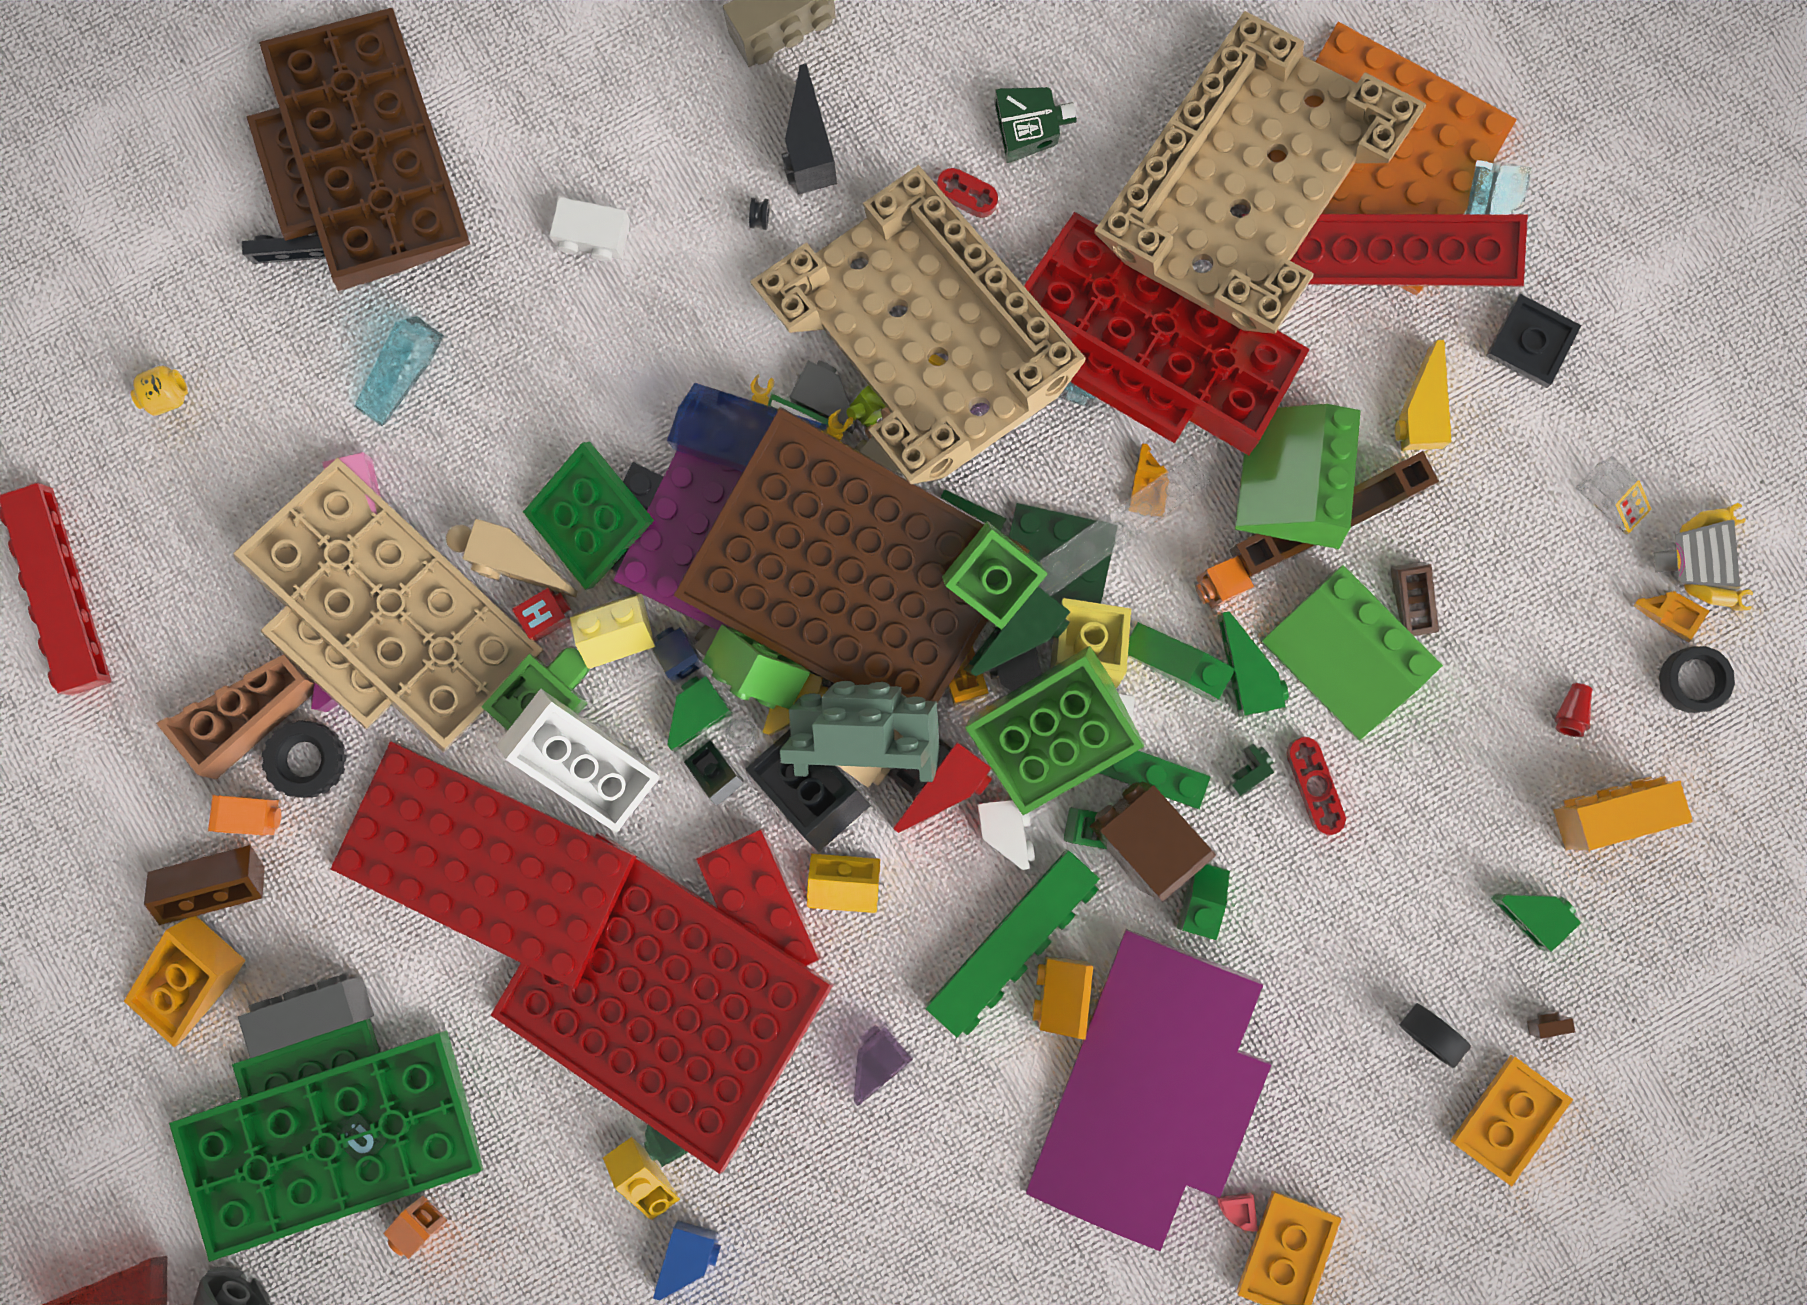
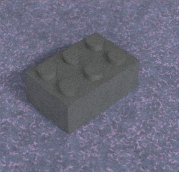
(305, 1014)

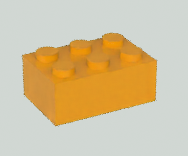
(1622, 813)

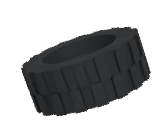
(277, 752)

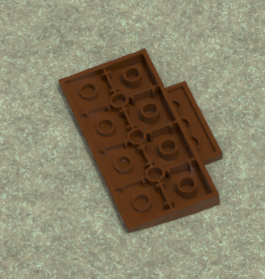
(355, 150)

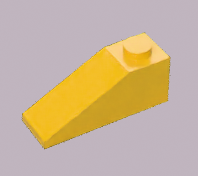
(1426, 414)

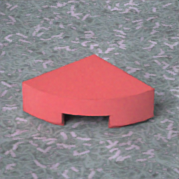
(1239, 1210)

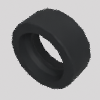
(1723, 679)
(1435, 1035)

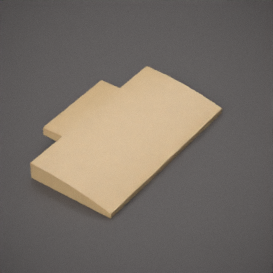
(380, 610)

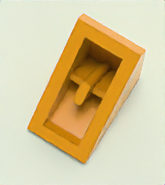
(965, 686)

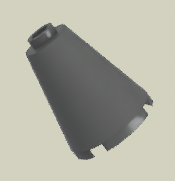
(227, 1287)

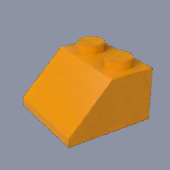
(1063, 997)

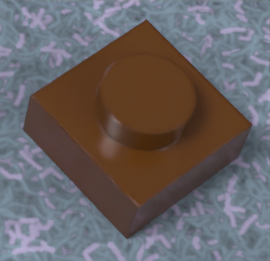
(1550, 1024)

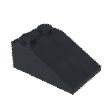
(808, 154)
(815, 803)

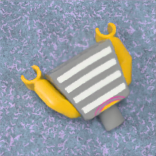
(1707, 558)

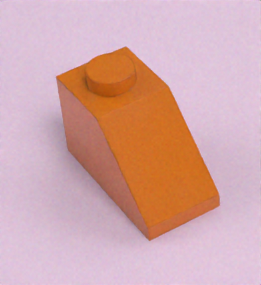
(244, 815)
(414, 1227)

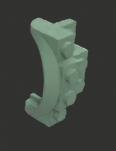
(857, 729)

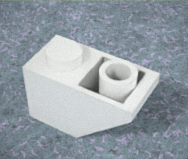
(1004, 831)

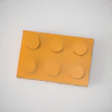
(1511, 1120)
(1288, 1252)

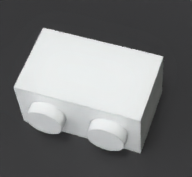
(589, 229)

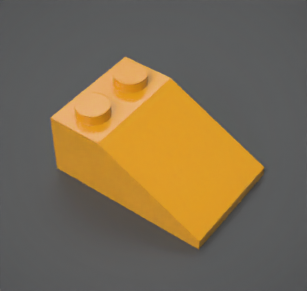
(183, 979)

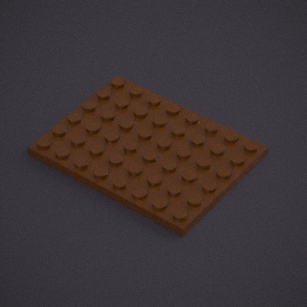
(838, 564)

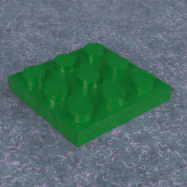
(588, 515)

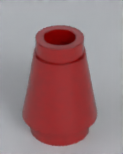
(1575, 711)

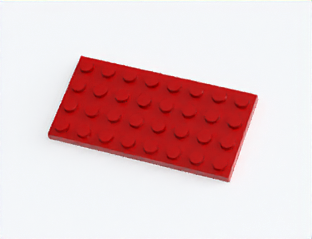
(483, 864)

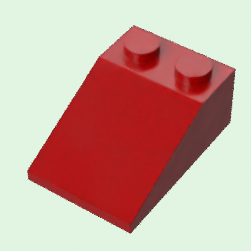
(954, 781)

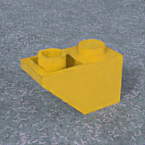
(640, 1179)

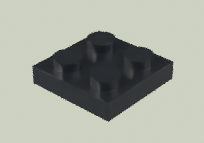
(1533, 340)

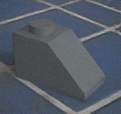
(821, 392)

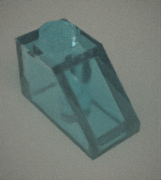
(1498, 188)

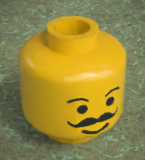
(159, 390)

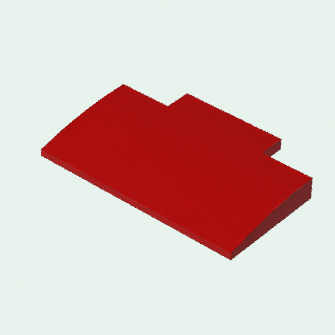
(1158, 350)

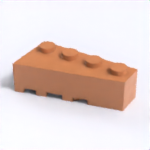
(237, 716)

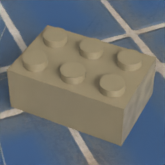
(768, 26)

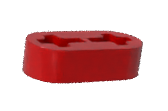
(972, 186)

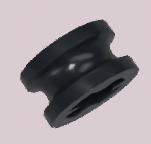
(759, 213)

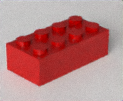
(755, 892)

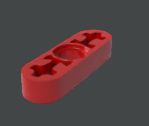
(1317, 813)

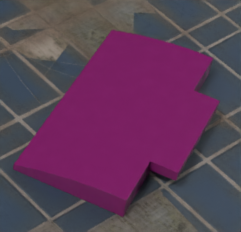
(1153, 1093)

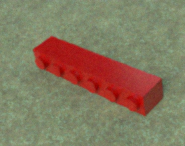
(53, 589)

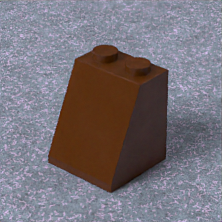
(1151, 841)

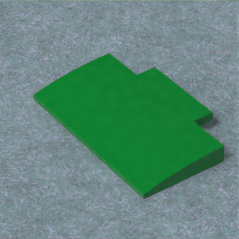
(276, 1156)

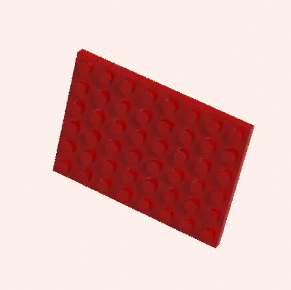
(673, 1014)

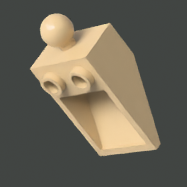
(502, 552)

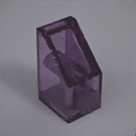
(878, 1061)

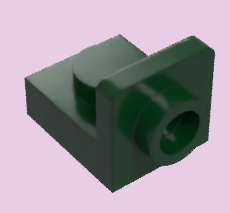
(1247, 778)

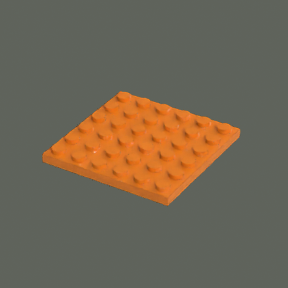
(1440, 153)

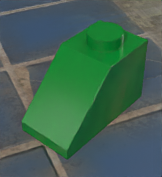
(695, 711)
(1205, 902)
(1540, 917)

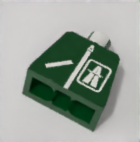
(1030, 120)

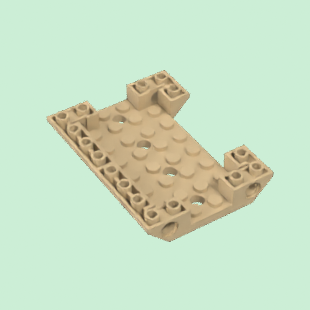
(1218, 159)
(958, 305)

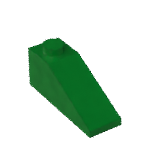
(1179, 662)
(1255, 679)

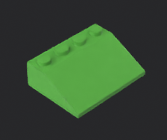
(1302, 476)
(1351, 652)
(1055, 731)

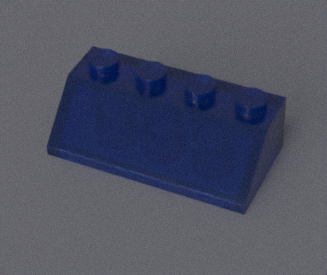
(721, 426)

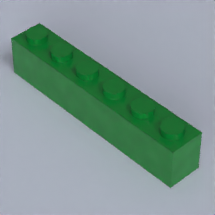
(1012, 943)

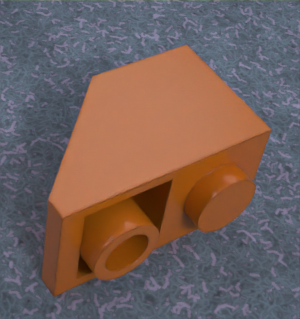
(1223, 582)

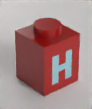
(542, 614)

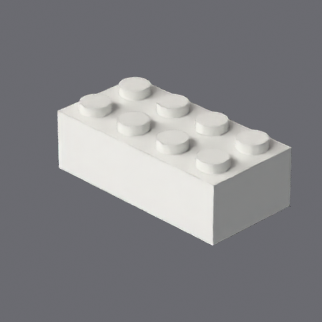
(577, 761)

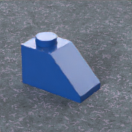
(686, 1258)

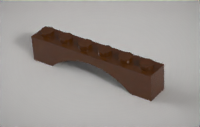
(1369, 499)

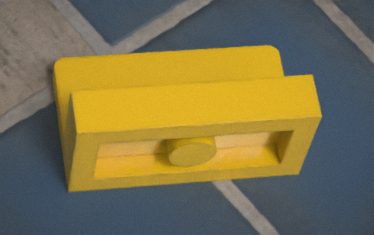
(843, 883)

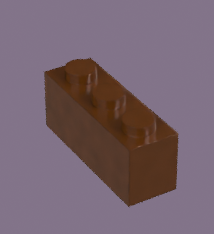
(204, 885)

